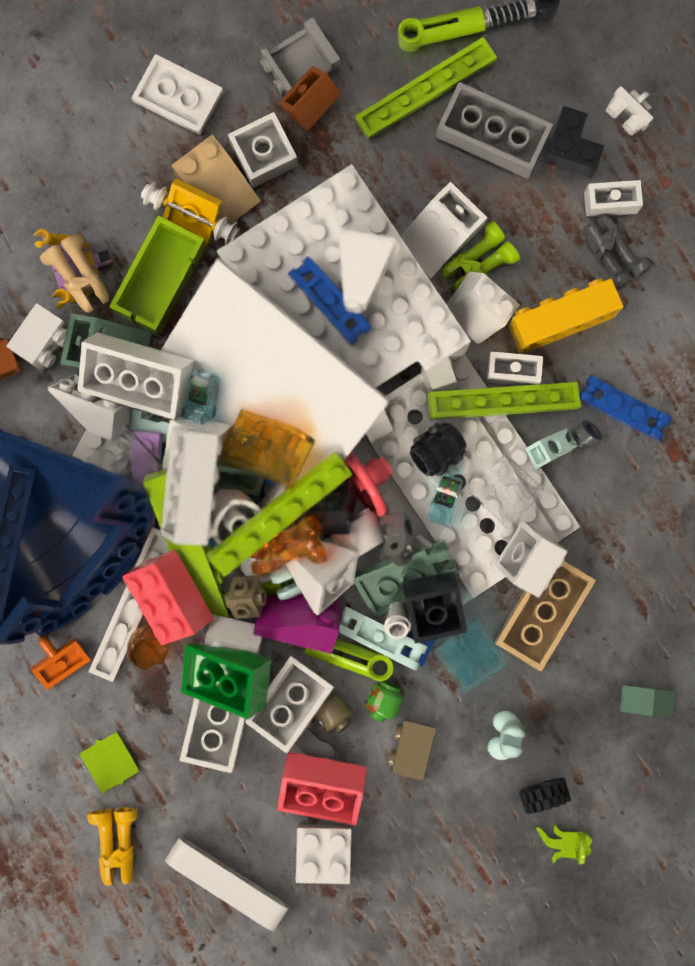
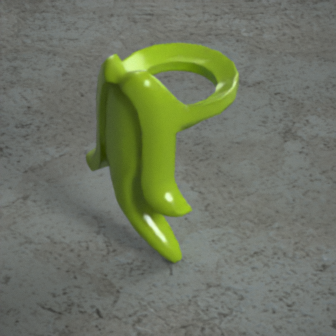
(572, 844)

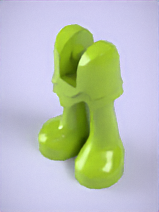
(492, 239)

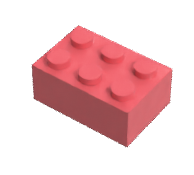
(168, 597)
(322, 788)

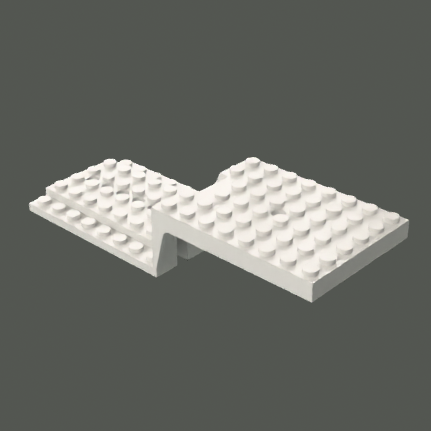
(407, 327)

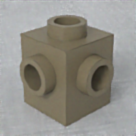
(246, 597)

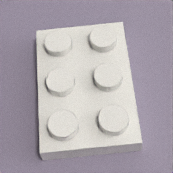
(177, 94)

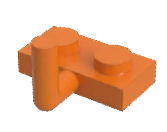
(59, 662)

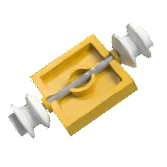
(191, 210)

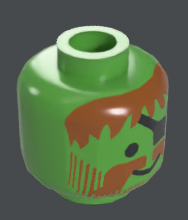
(384, 701)

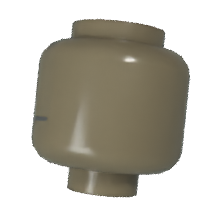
(334, 714)

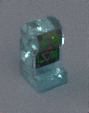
(201, 396)
(444, 500)

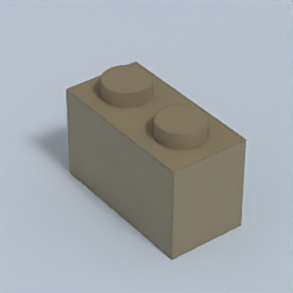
(412, 749)

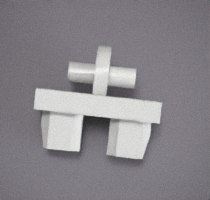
(634, 107)

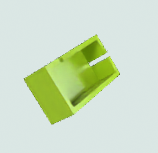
(158, 275)

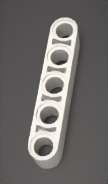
(226, 884)

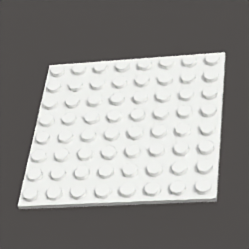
(273, 366)

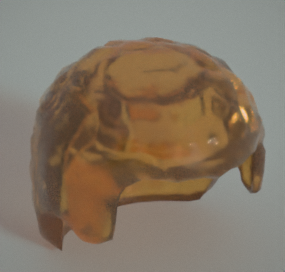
(145, 649)

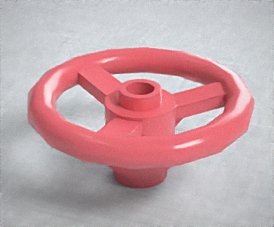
(367, 479)

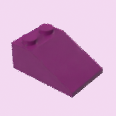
(297, 624)

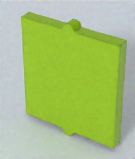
(109, 762)

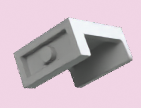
(297, 55)

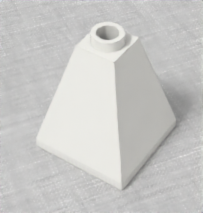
(362, 266)
(324, 581)

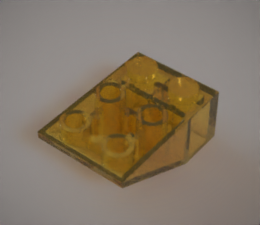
(267, 448)

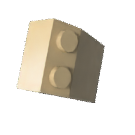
(214, 172)

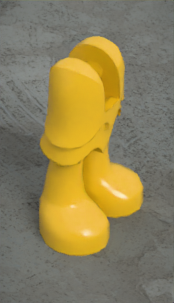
(124, 854)

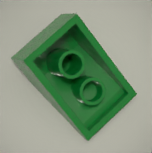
(226, 678)

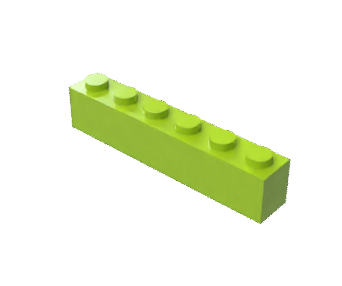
(204, 575)

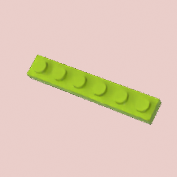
(425, 88)
(503, 400)
(279, 514)

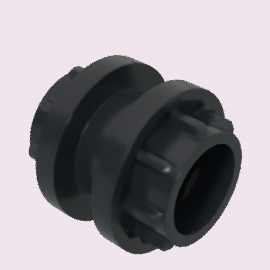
(442, 446)

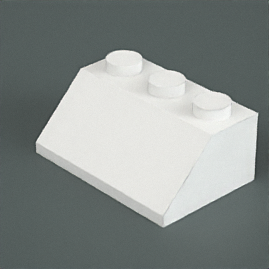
(290, 704)

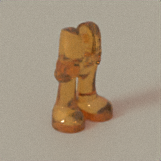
(276, 554)

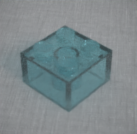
(469, 657)

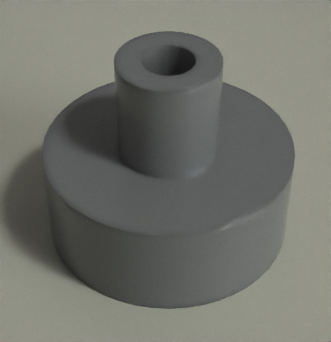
(588, 434)

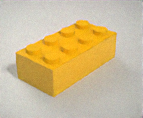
(565, 316)

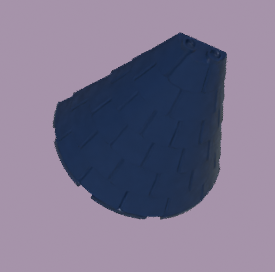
(75, 538)

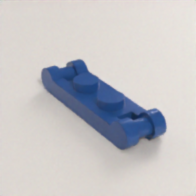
(328, 300)
(624, 408)

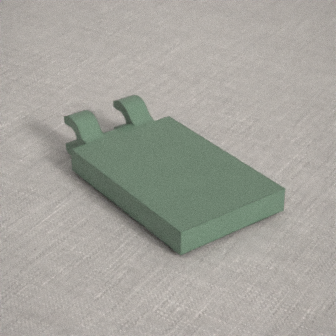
(383, 581)

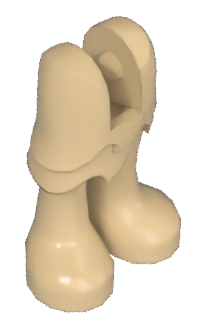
(76, 286)

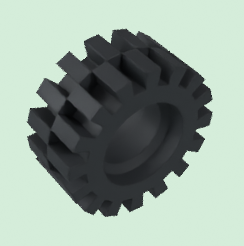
(545, 795)

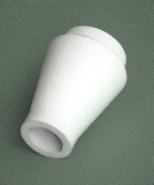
(397, 622)

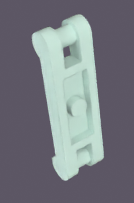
(375, 637)

